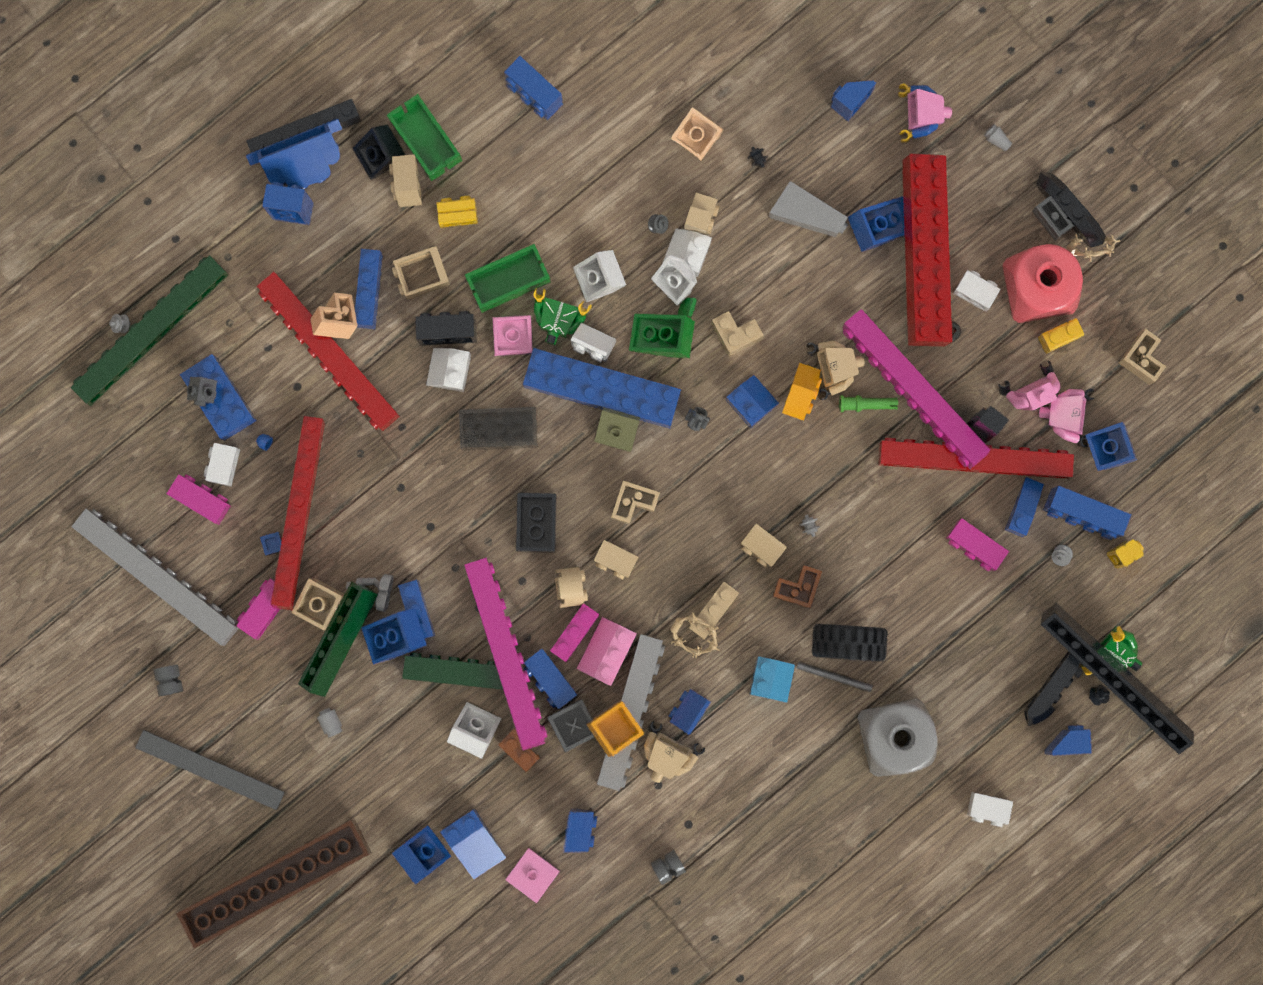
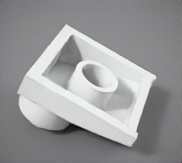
(675, 279)

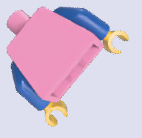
(925, 110)

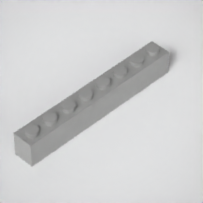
(634, 698)

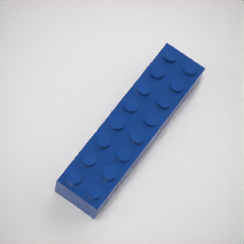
(601, 387)

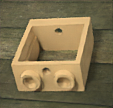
(416, 257)

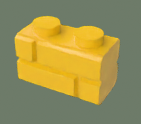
(457, 212)
(1061, 335)
(1125, 553)

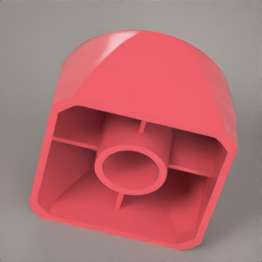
(1029, 296)

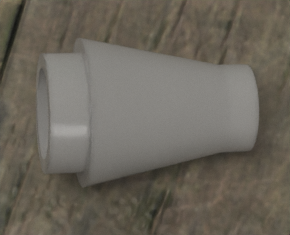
(997, 137)

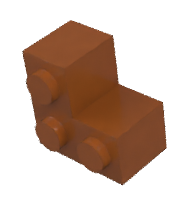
(799, 593)
(513, 748)

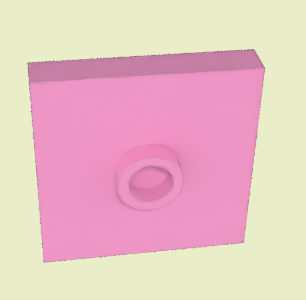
(512, 335)
(532, 875)

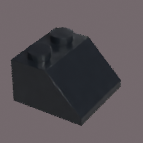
(377, 149)

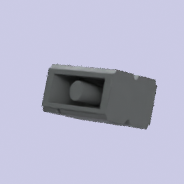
(1052, 218)

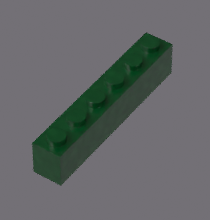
(337, 639)
(451, 671)

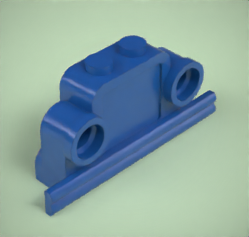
(300, 158)

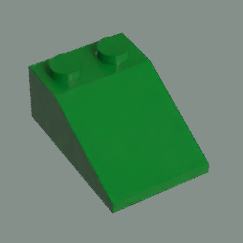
(662, 335)

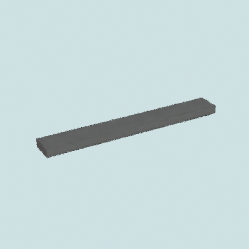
(210, 769)

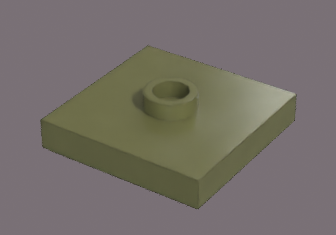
(617, 429)

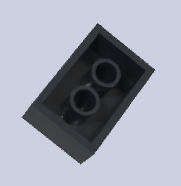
(446, 328)
(536, 522)

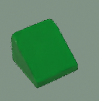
(687, 307)

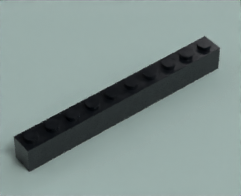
(1117, 678)

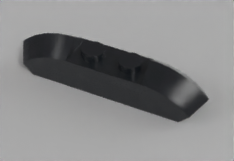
(1083, 221)
(1041, 705)

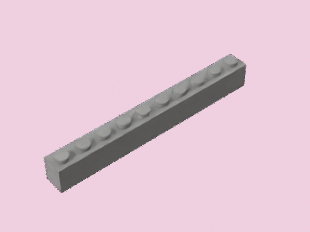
(155, 577)

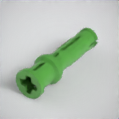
(858, 403)

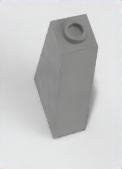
(806, 211)

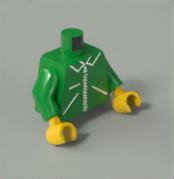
(557, 317)
(1123, 647)

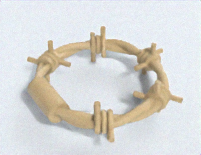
(1088, 254)
(697, 651)

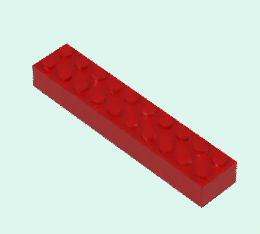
(927, 250)

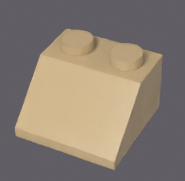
(762, 546)

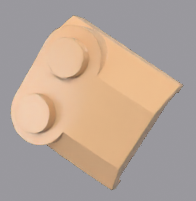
(697, 133)

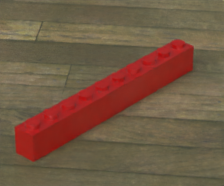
(328, 351)
(998, 461)
(298, 513)

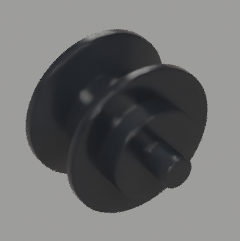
(757, 156)
(1099, 695)

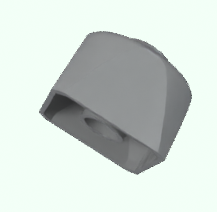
(878, 732)

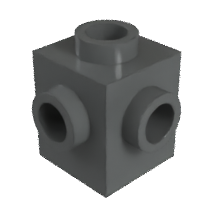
(201, 391)

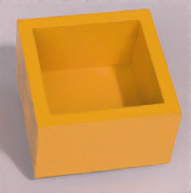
(615, 729)

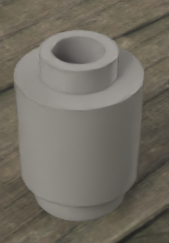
(329, 722)

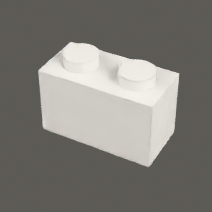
(977, 290)
(222, 464)
(989, 808)

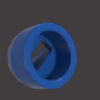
(264, 441)

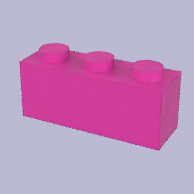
(199, 498)
(976, 545)
(260, 612)
(574, 632)

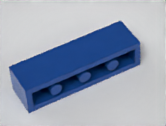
(368, 288)

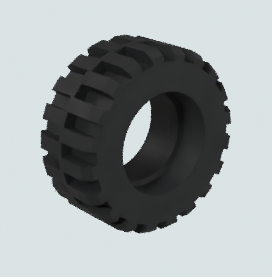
(849, 642)

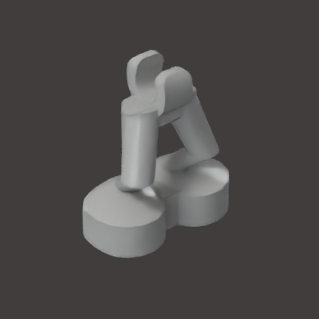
(384, 587)

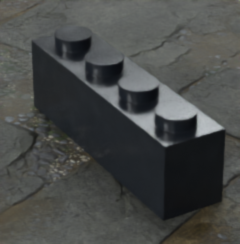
(987, 423)

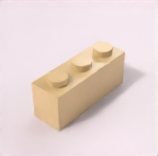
(714, 609)

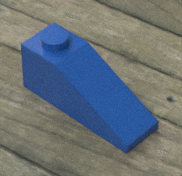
(1024, 508)

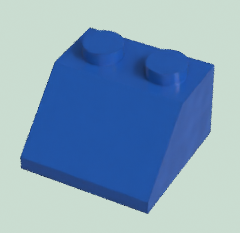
(851, 97)
(751, 401)
(1111, 447)
(689, 711)
(1071, 741)
(421, 854)

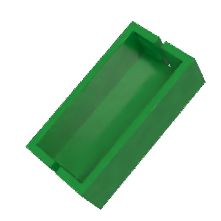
(424, 137)
(508, 278)

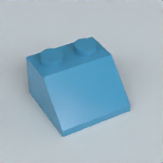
(772, 679)

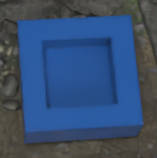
(271, 543)

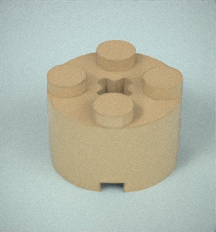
(570, 587)

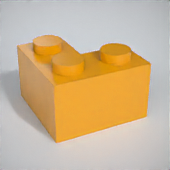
(802, 391)

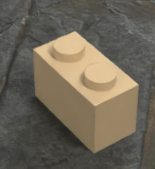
(615, 559)

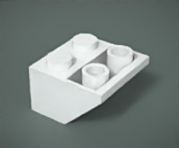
(592, 342)

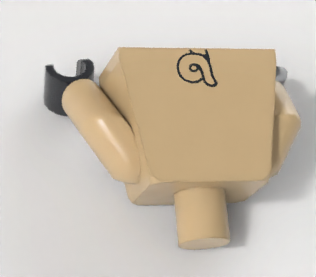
(837, 365)
(668, 756)

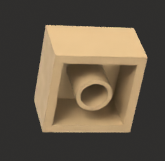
(317, 603)

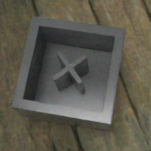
(571, 725)

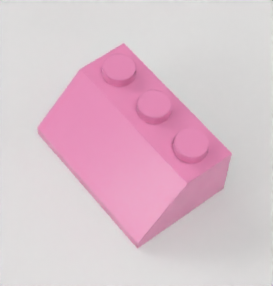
(606, 651)

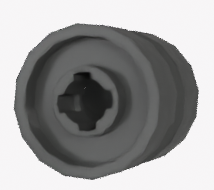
(168, 680)
(668, 867)

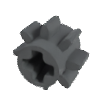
(697, 418)

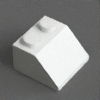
(689, 247)
(599, 275)
(449, 369)
(474, 730)

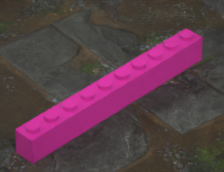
(915, 389)
(506, 658)

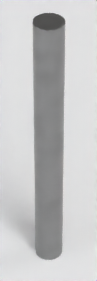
(834, 676)

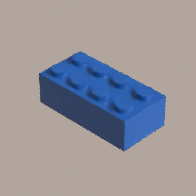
(229, 411)
(1086, 512)

